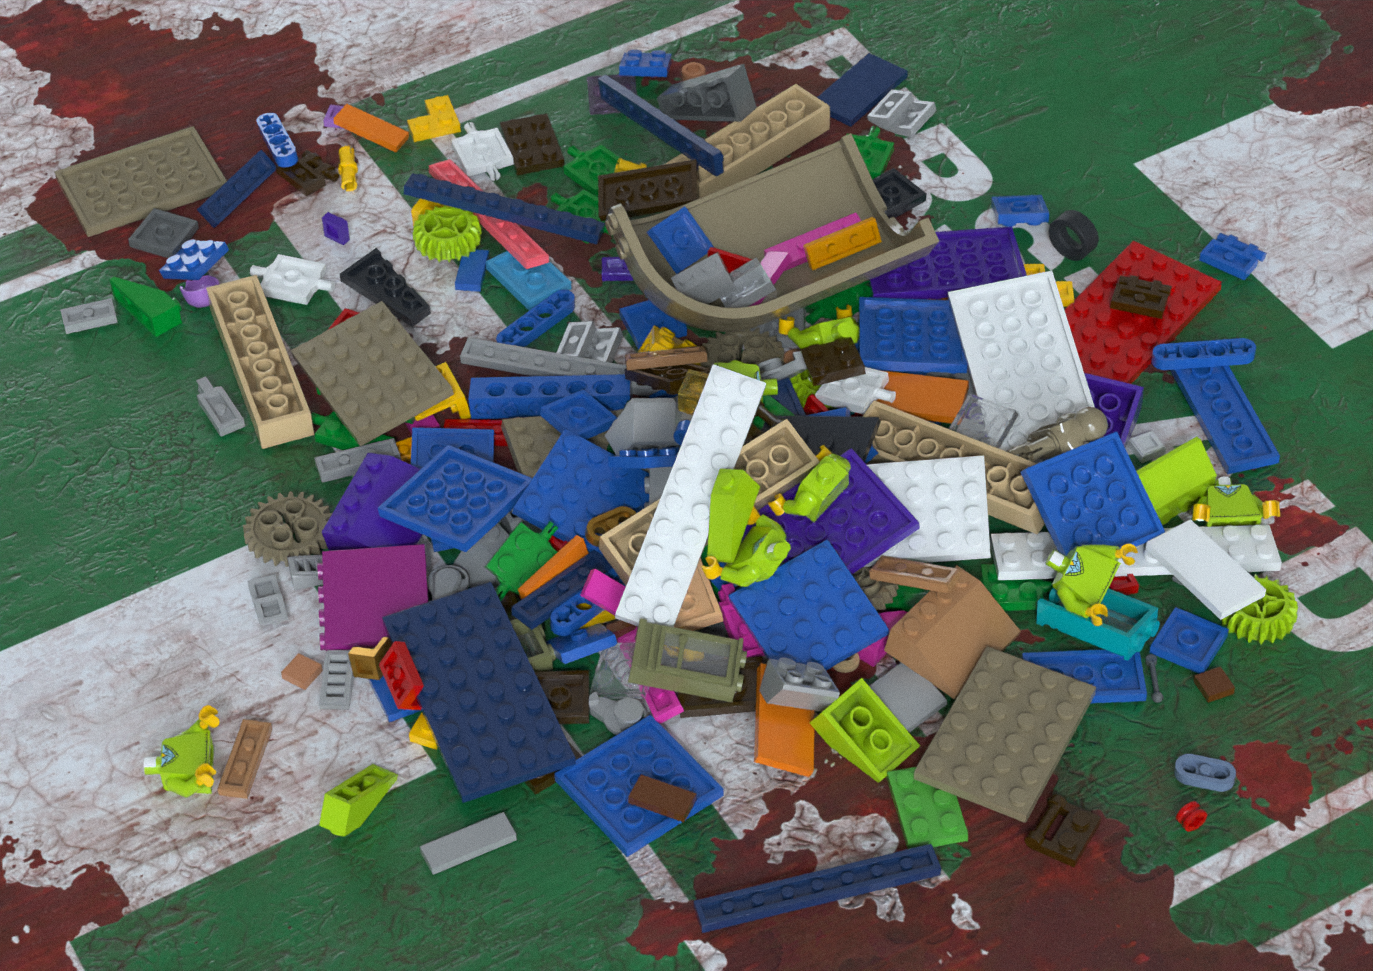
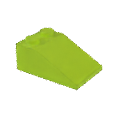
(865, 731)

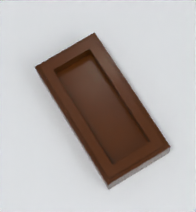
(662, 798)

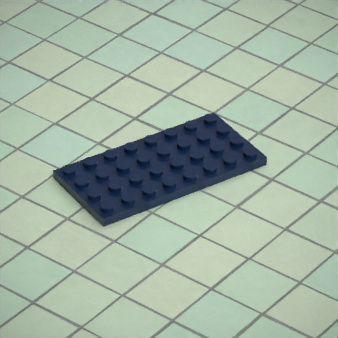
(480, 692)

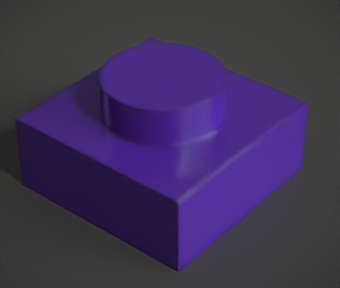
(335, 228)

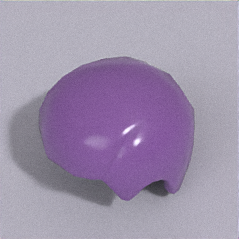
(195, 291)

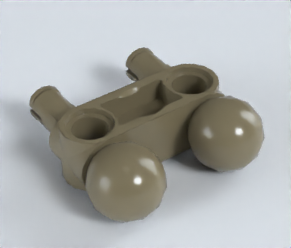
(1064, 435)

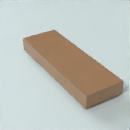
(665, 358)
(915, 574)
(245, 759)

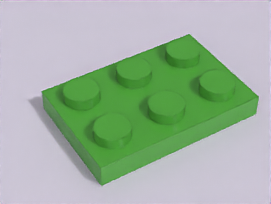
(925, 811)

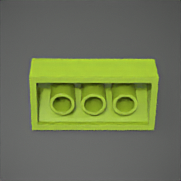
(1178, 479)

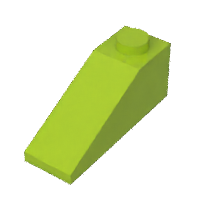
(729, 512)
(354, 799)

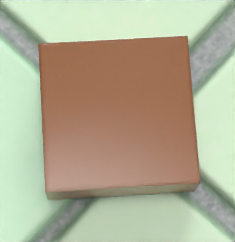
(301, 671)

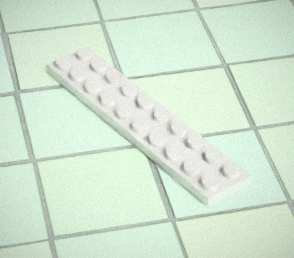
(683, 513)
(1024, 554)

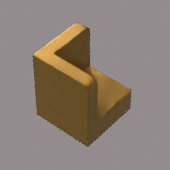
(366, 661)

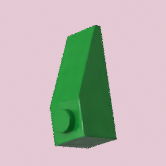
(148, 305)

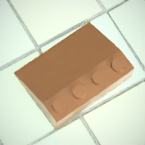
(950, 632)

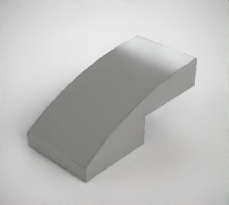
(267, 600)

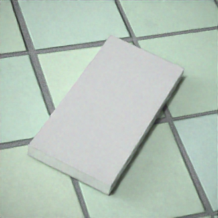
(1205, 569)

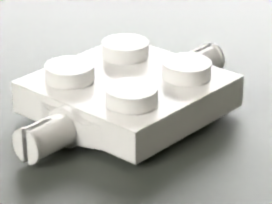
(482, 151)
(292, 279)
(856, 392)

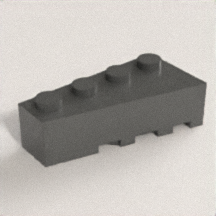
(711, 97)

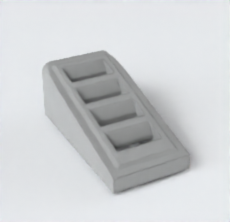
(301, 573)
(336, 662)

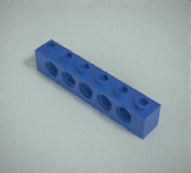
(526, 395)

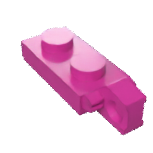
(734, 625)

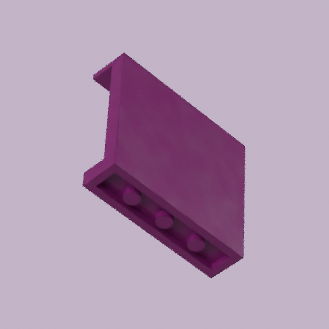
(363, 588)

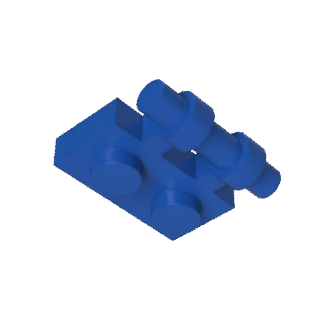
(1232, 255)

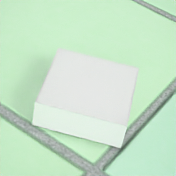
(1146, 446)

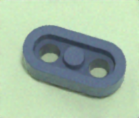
(1205, 772)

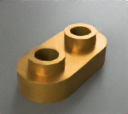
(606, 522)

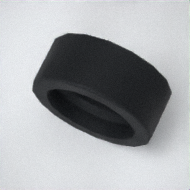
(1063, 241)

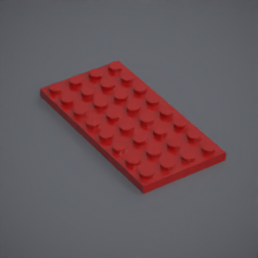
(1122, 342)

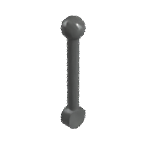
(1151, 661)

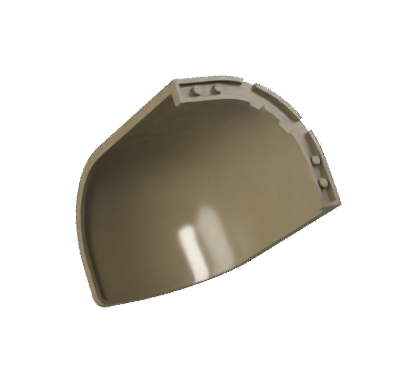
(764, 214)

